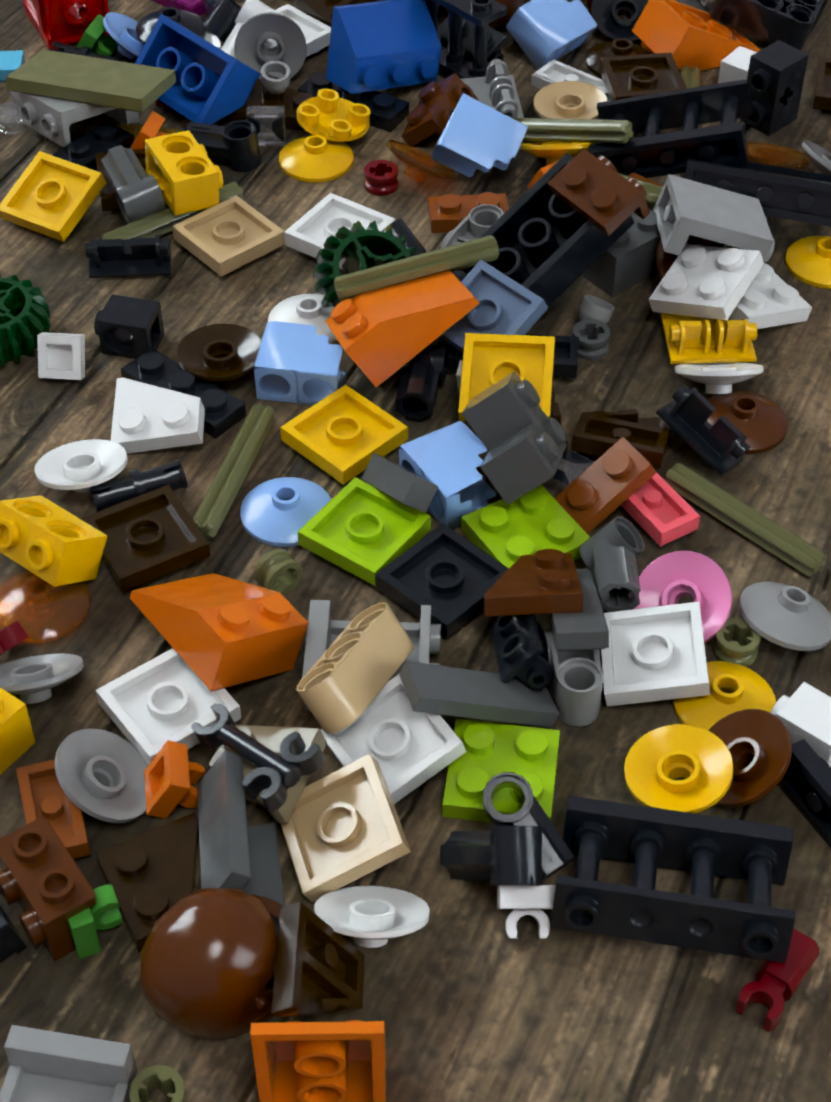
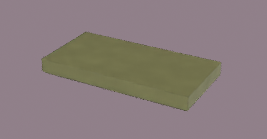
(91, 80)

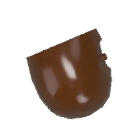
(212, 962)

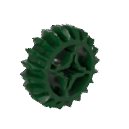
(361, 250)
(21, 318)

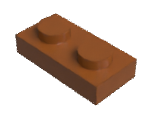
(449, 210)
(605, 485)
(45, 798)

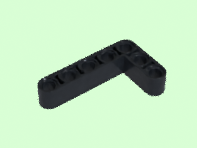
(769, 19)

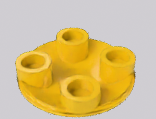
(333, 117)

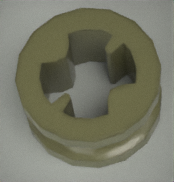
(278, 571)
(738, 631)
(158, 1077)

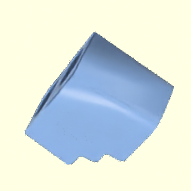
(550, 29)
(478, 138)
(297, 364)
(449, 461)

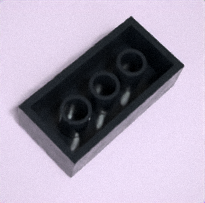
(546, 241)

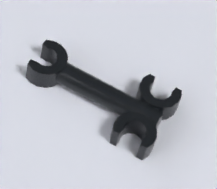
(272, 770)

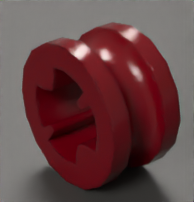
(381, 177)

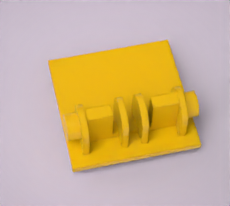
(708, 340)

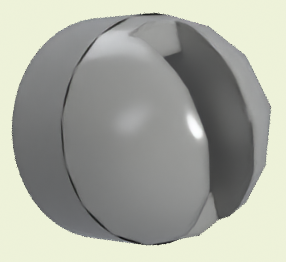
(275, 76)
(595, 309)

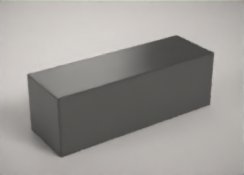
(399, 483)

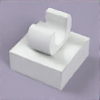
(61, 356)
(526, 901)

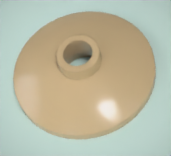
(568, 100)

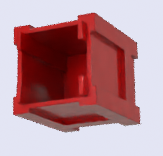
(63, 19)

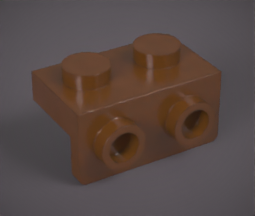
(434, 108)
(599, 192)
(45, 884)

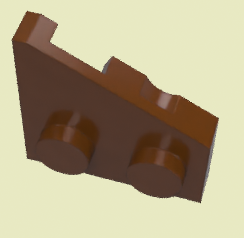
(536, 586)

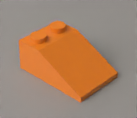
(688, 34)
(398, 321)
(225, 627)
(320, 1061)

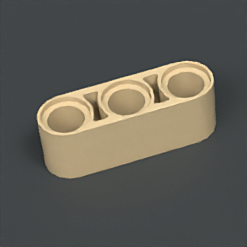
(355, 668)

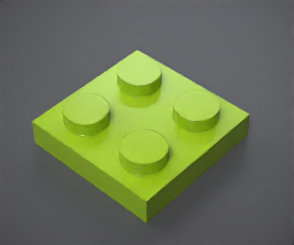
(523, 527)
(363, 530)
(495, 750)

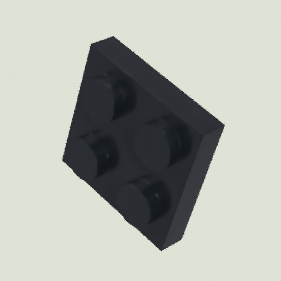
(441, 573)

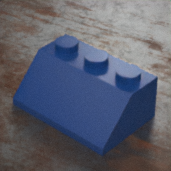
(382, 46)
(207, 78)

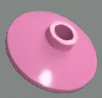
(688, 574)

